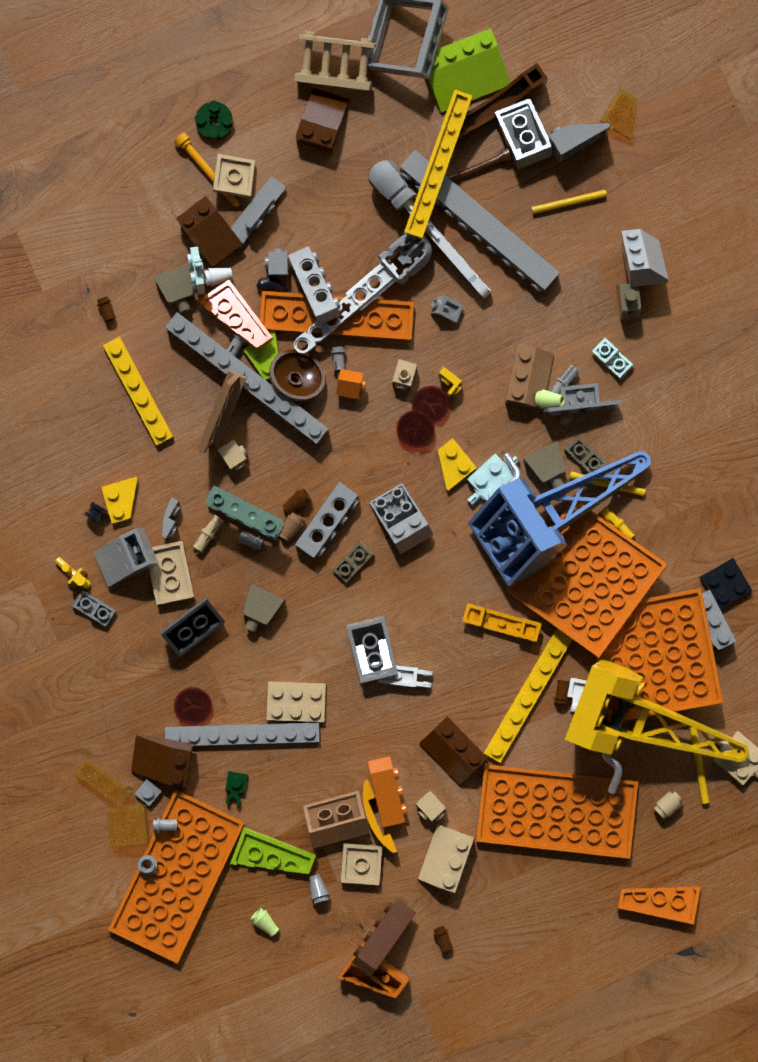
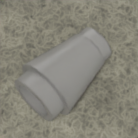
(318, 889)

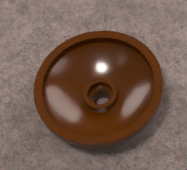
(299, 368)

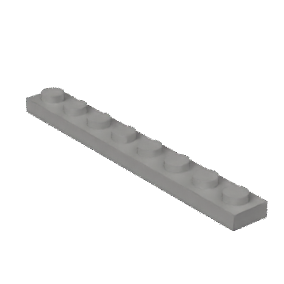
(245, 734)

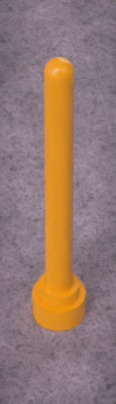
(184, 142)

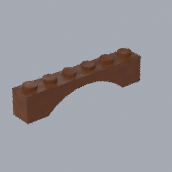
(513, 93)

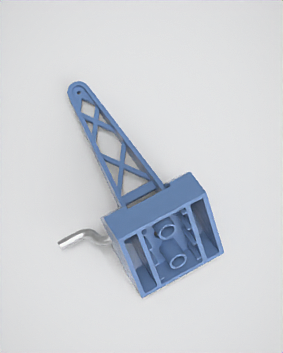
(514, 511)

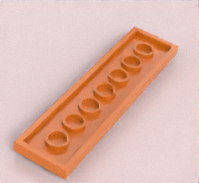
(378, 320)

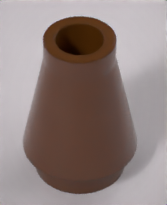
(297, 501)

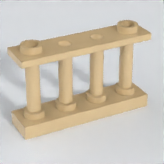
(324, 78)

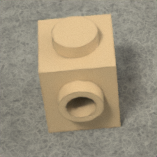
(404, 374)
(233, 455)
(430, 807)

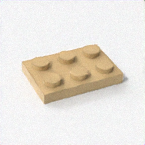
(171, 576)
(296, 701)

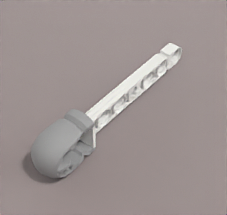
(393, 186)
(385, 274)

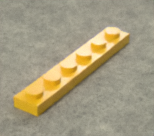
(138, 391)

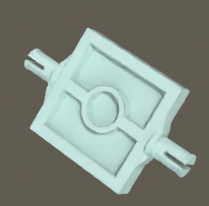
(196, 266)
(490, 477)

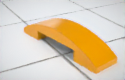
(501, 622)
(386, 840)

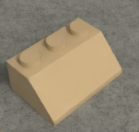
(446, 858)

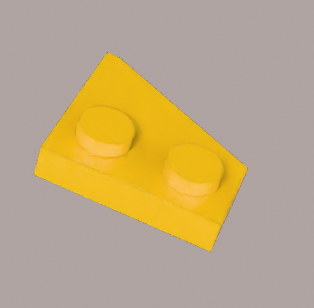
(454, 463)
(120, 499)

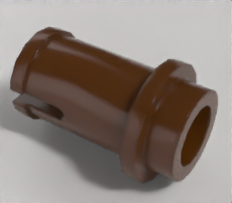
(106, 309)
(562, 692)
(442, 938)

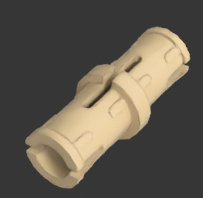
(208, 533)

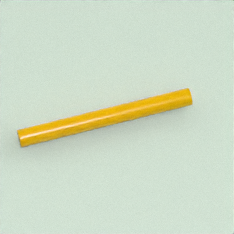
(569, 201)
(605, 483)
(699, 767)

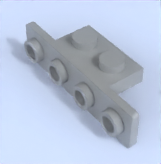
(257, 209)
(581, 397)

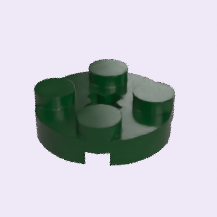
(224, 120)

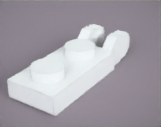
(407, 677)

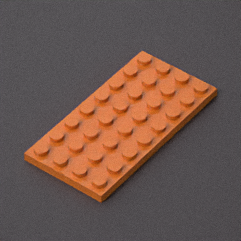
(556, 811)
(166, 905)

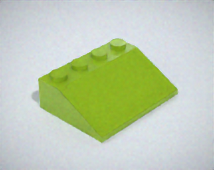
(468, 66)

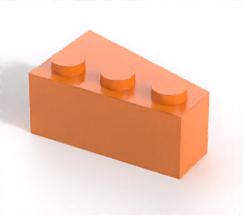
(387, 792)
(384, 980)

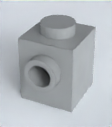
(277, 263)

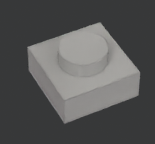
(148, 792)

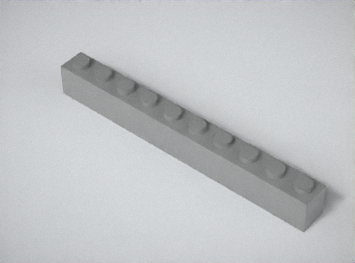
(484, 226)
(254, 385)

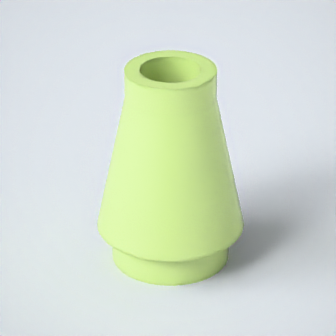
(549, 399)
(264, 922)

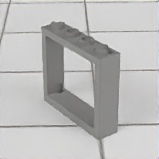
(430, 41)

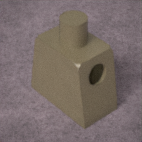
(177, 287)
(628, 301)
(547, 464)
(260, 607)

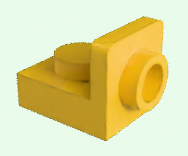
(449, 378)

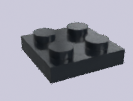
(726, 583)

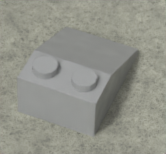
(524, 133)
(574, 138)
(372, 649)

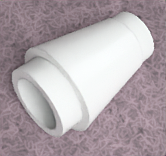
(215, 276)

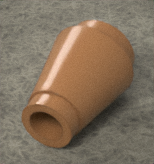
(292, 525)

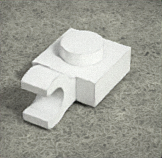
(575, 690)

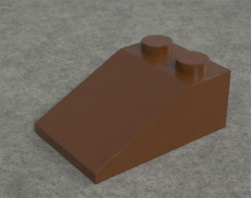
(322, 120)
(209, 231)
(162, 759)

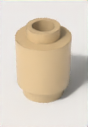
(668, 804)

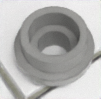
(142, 860)

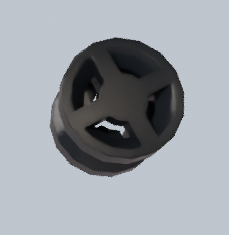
(95, 512)

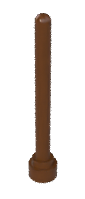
(503, 156)

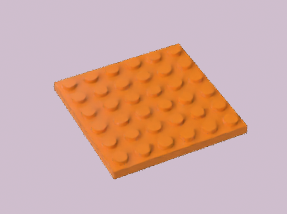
(591, 582)
(672, 650)

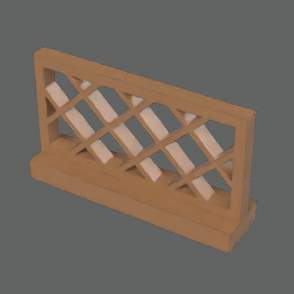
(222, 410)

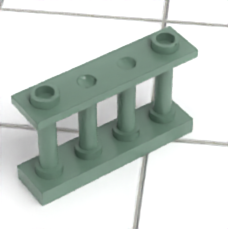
(244, 512)

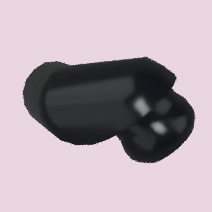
(268, 283)

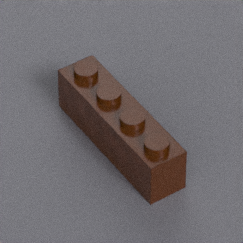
(383, 937)

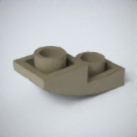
(584, 455)
(353, 561)

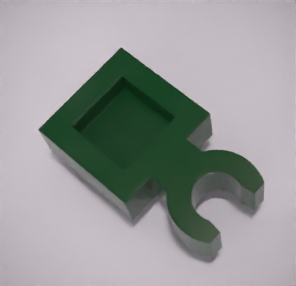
(236, 784)

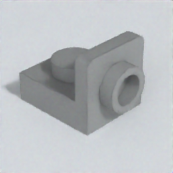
(446, 308)

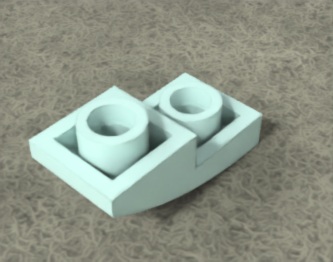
(612, 358)

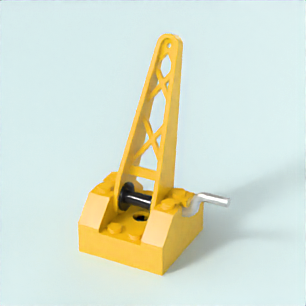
(612, 682)

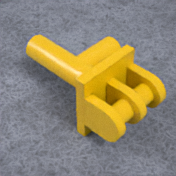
(78, 577)

